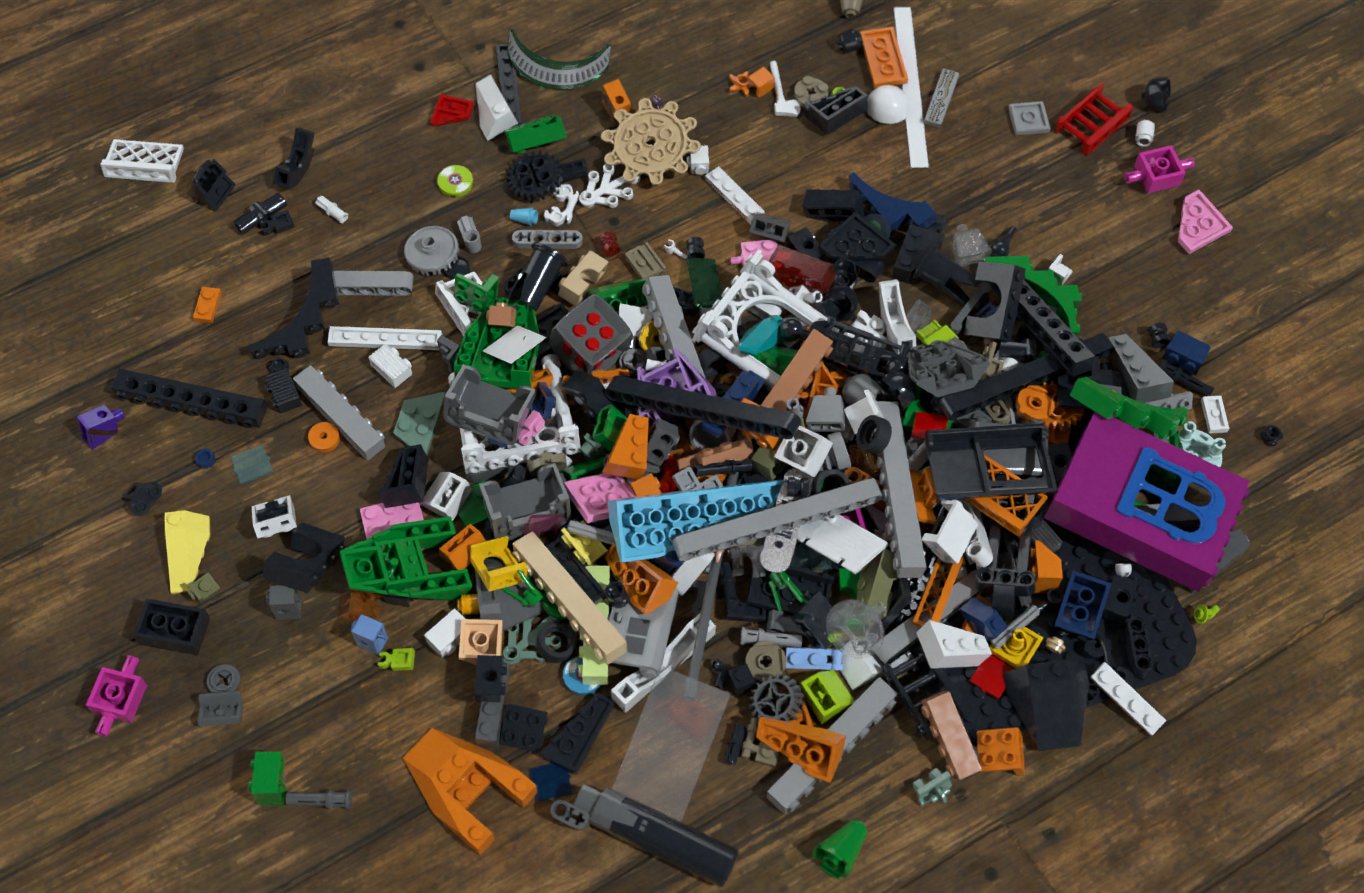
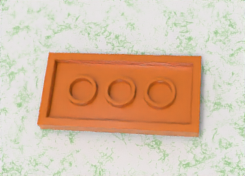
(883, 57)

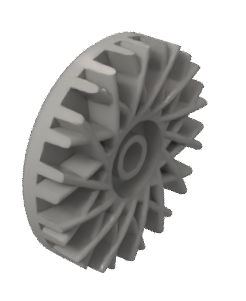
(431, 249)

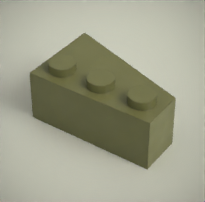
(765, 462)
(877, 580)

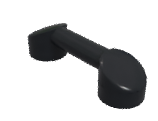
(1052, 599)

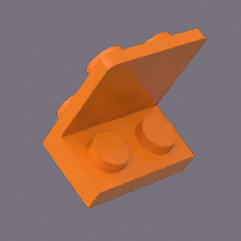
(1001, 750)

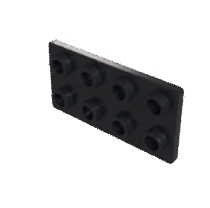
(1067, 382)

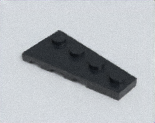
(576, 740)

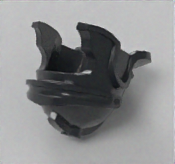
(839, 303)

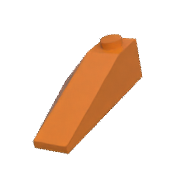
(643, 581)
(808, 746)

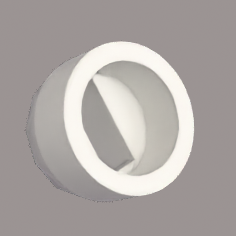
(1123, 569)

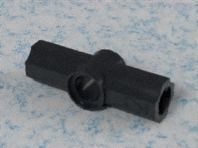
(260, 212)

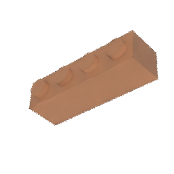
(951, 735)

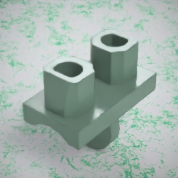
(592, 448)
(935, 789)

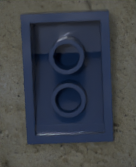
(1082, 604)

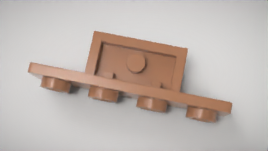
(734, 450)

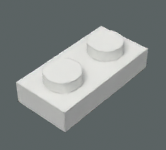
(1214, 414)

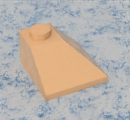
(480, 638)

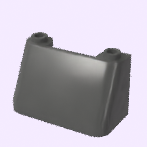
(487, 408)
(1016, 460)
(512, 505)

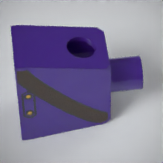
(99, 425)

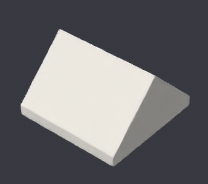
(861, 671)

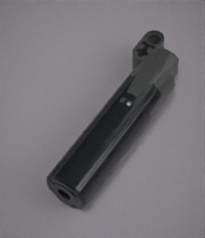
(651, 832)

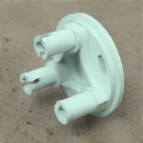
(1201, 444)

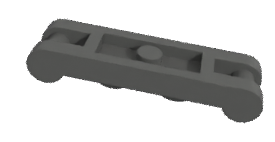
(972, 305)

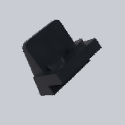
(211, 184)

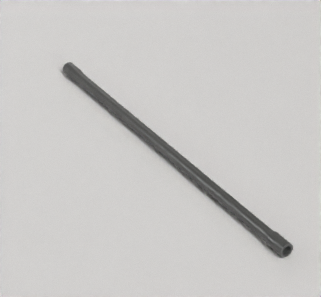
(708, 598)

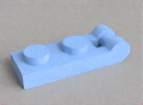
(813, 658)

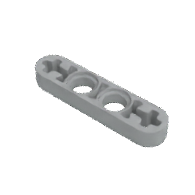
(547, 236)

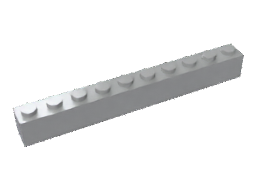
(899, 499)

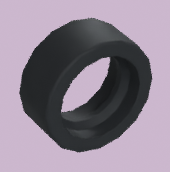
(711, 362)
(881, 438)
(825, 473)
(547, 653)

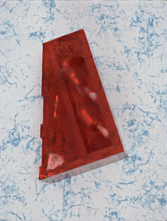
(800, 269)

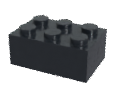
(171, 626)

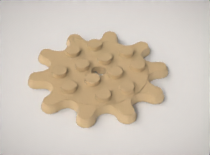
(650, 124)

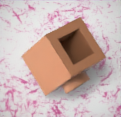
(501, 315)

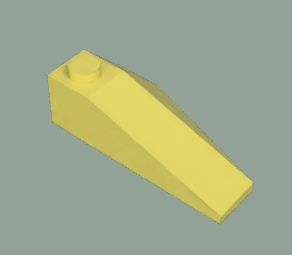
(185, 544)

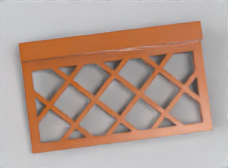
(1000, 514)

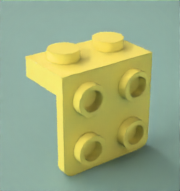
(587, 549)

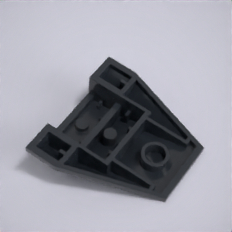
(1050, 701)

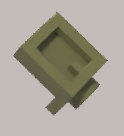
(203, 588)

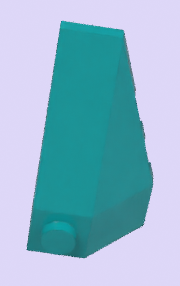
(762, 336)

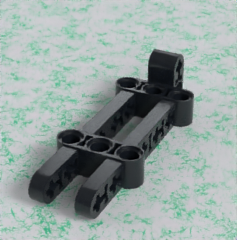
(1005, 593)

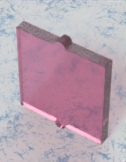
(544, 525)

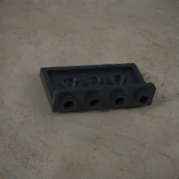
(803, 578)

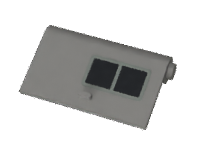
(644, 635)

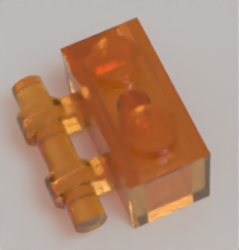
(864, 461)

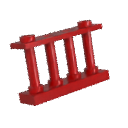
(1100, 133)

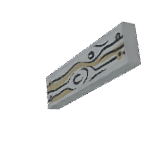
(941, 98)

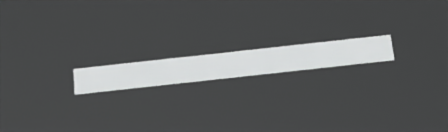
(914, 116)

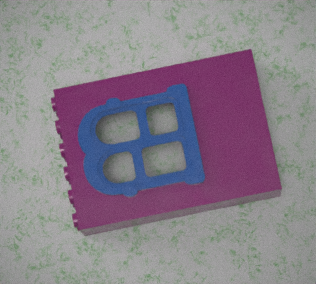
(1101, 491)

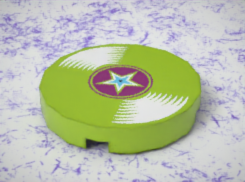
(455, 181)

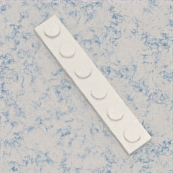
(379, 336)

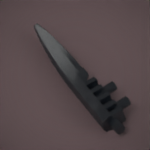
(917, 584)

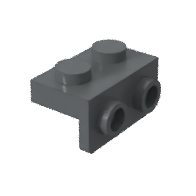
(220, 708)

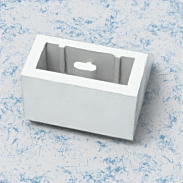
(447, 494)

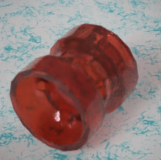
(609, 243)

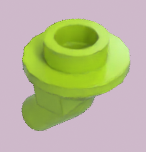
(1202, 613)

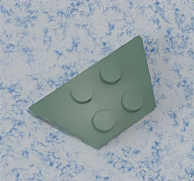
(419, 420)

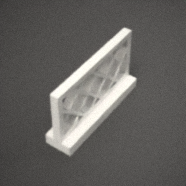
(142, 169)
(452, 306)

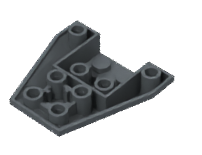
(945, 367)
(502, 606)

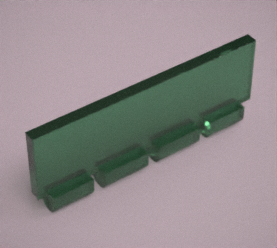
(704, 282)

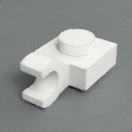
(874, 323)

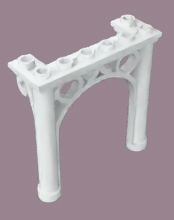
(714, 333)
(565, 439)

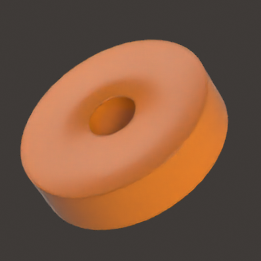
(320, 430)

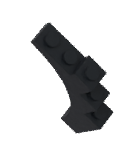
(309, 319)

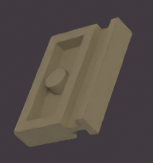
(645, 261)

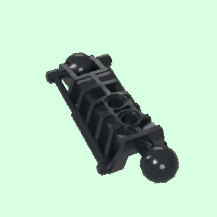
(792, 330)

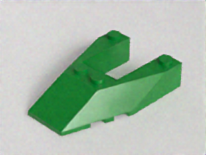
(395, 563)

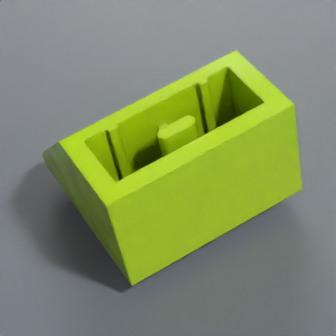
(826, 695)

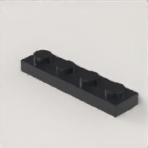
(577, 570)

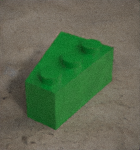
(535, 133)

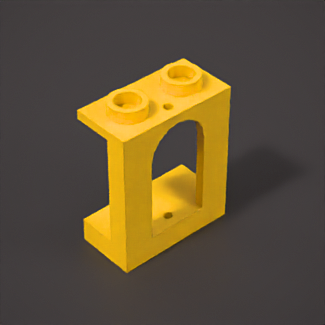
(500, 577)

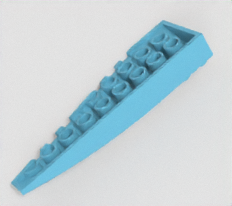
(649, 523)

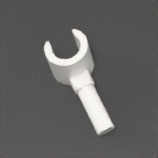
(672, 249)

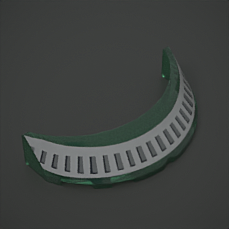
(557, 74)

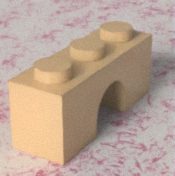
(589, 267)

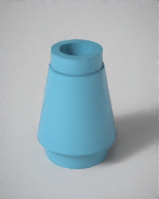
(526, 215)

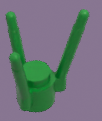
(781, 580)
(532, 594)

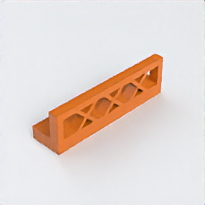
(942, 600)

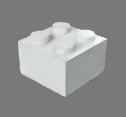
(804, 451)

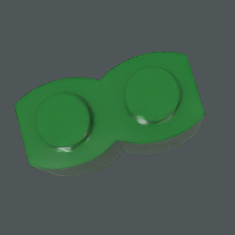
(608, 426)

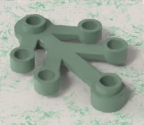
(529, 639)

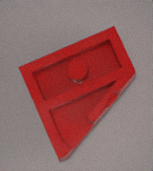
(451, 110)

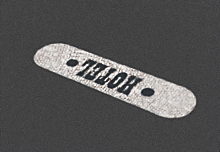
(779, 557)

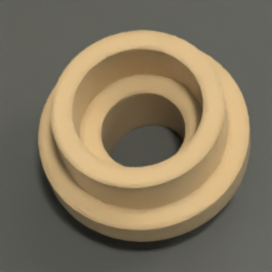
(1055, 645)

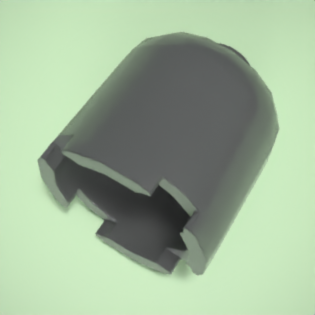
(854, 389)

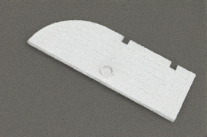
(842, 540)

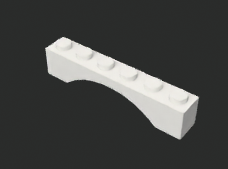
(636, 686)

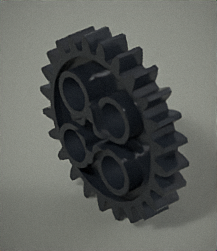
(522, 182)

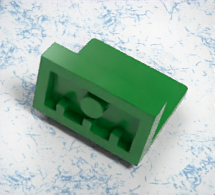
(474, 294)

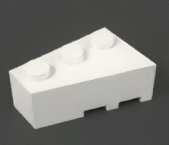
(952, 646)

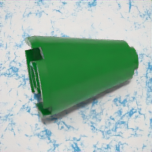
(841, 849)

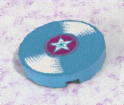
(572, 679)

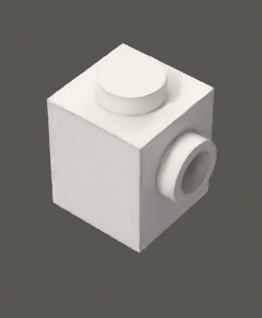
(699, 161)

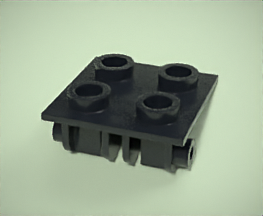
(523, 727)

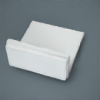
(860, 410)

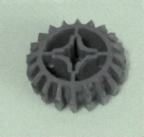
(793, 699)

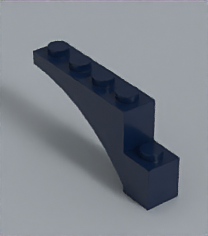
(893, 209)
(746, 386)

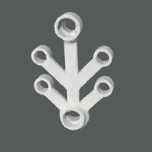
(605, 188)

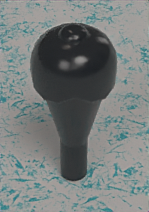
(1001, 246)

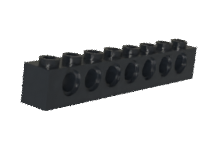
(1052, 331)
(181, 391)

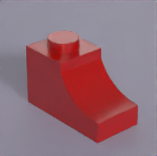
(670, 468)

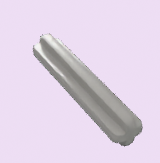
(1018, 623)

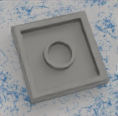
(1029, 118)

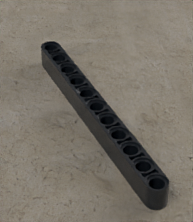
(1015, 380)
(703, 407)

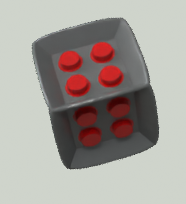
(590, 336)

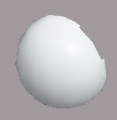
(887, 104)

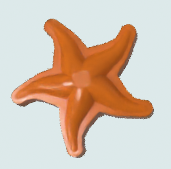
(741, 83)

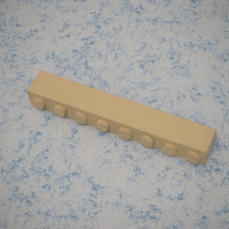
(569, 598)

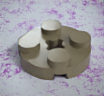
(807, 85)
(546, 459)
(773, 653)

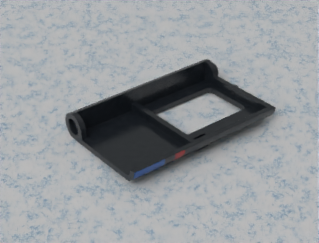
(960, 464)

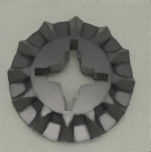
(225, 671)

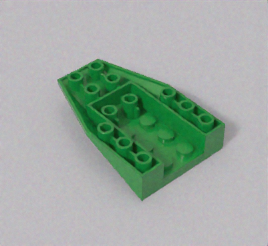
(482, 335)

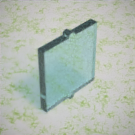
(251, 464)

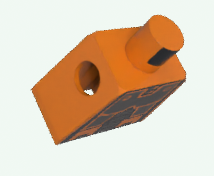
(614, 98)

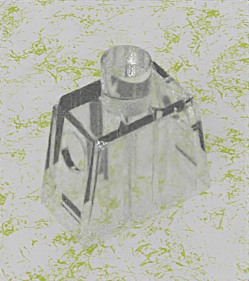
(969, 246)

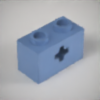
(369, 634)

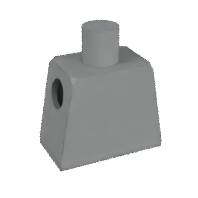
(827, 412)

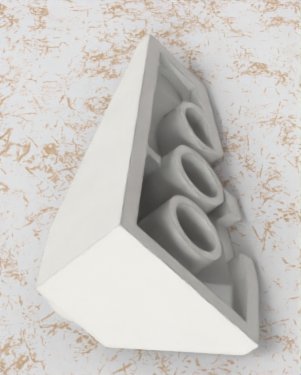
(493, 110)

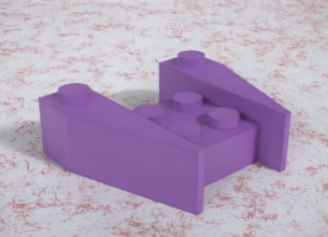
(678, 374)

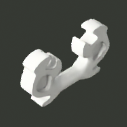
(556, 217)

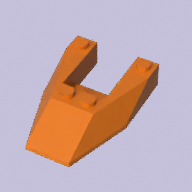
(455, 775)

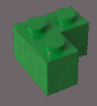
(267, 782)

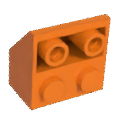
(457, 550)
(1045, 567)

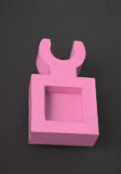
(532, 426)

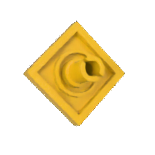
(1019, 648)

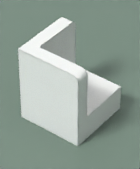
(1060, 271)

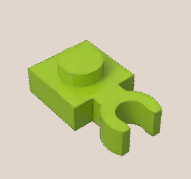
(400, 659)

